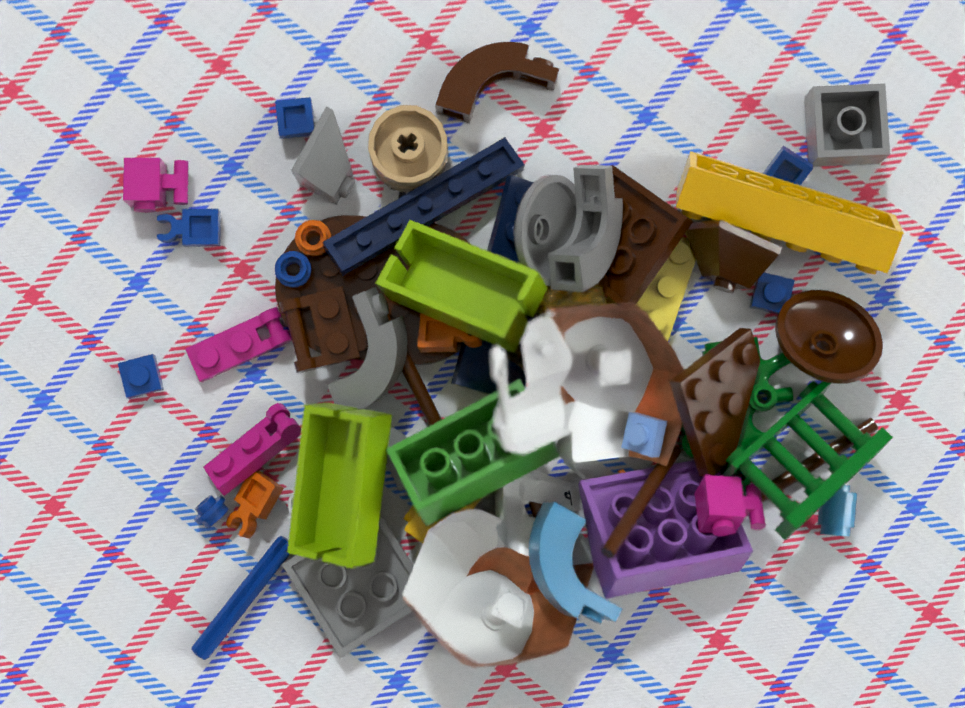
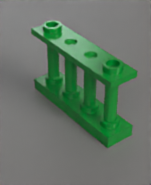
(817, 490)

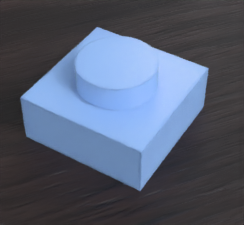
(644, 434)

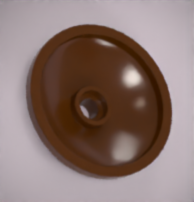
(828, 336)

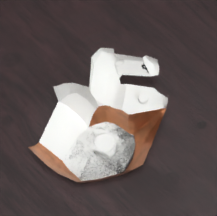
(584, 379)
(478, 584)

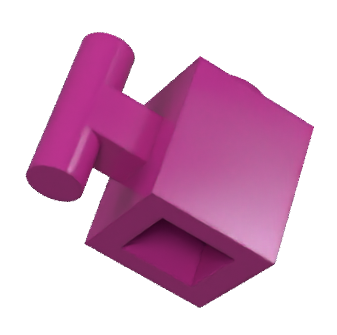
(147, 182)
(723, 507)

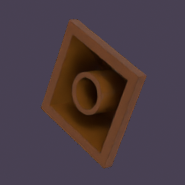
(730, 254)

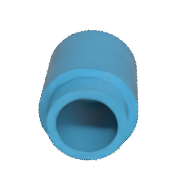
(838, 513)

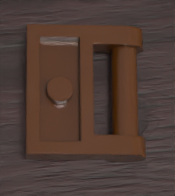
(332, 328)

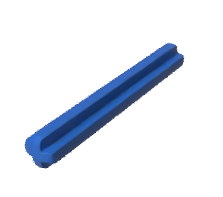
(241, 599)

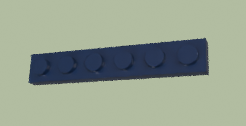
(423, 205)

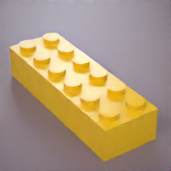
(789, 213)

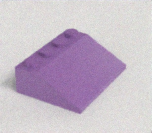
(666, 538)

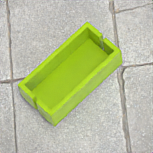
(462, 285)
(339, 484)

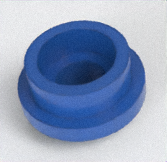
(287, 259)
(210, 510)

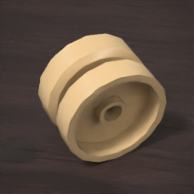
(404, 128)

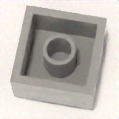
(847, 125)

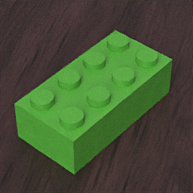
(461, 460)

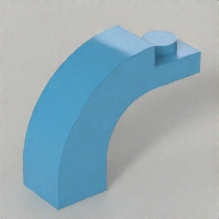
(552, 566)

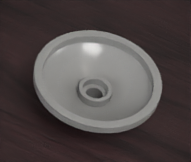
(544, 222)

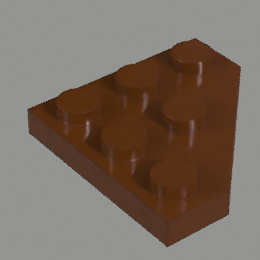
(646, 239)
(715, 399)

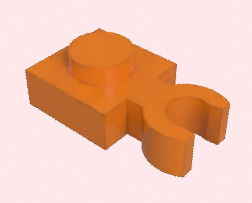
(440, 337)
(256, 501)

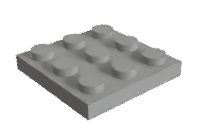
(357, 600)

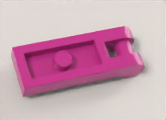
(237, 345)
(253, 449)

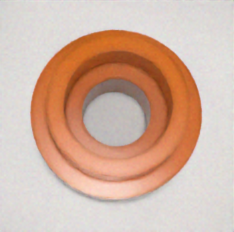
(305, 230)

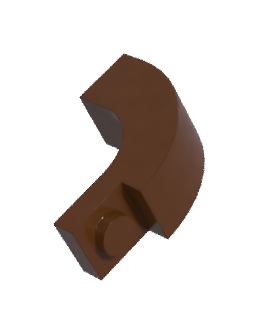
(487, 66)

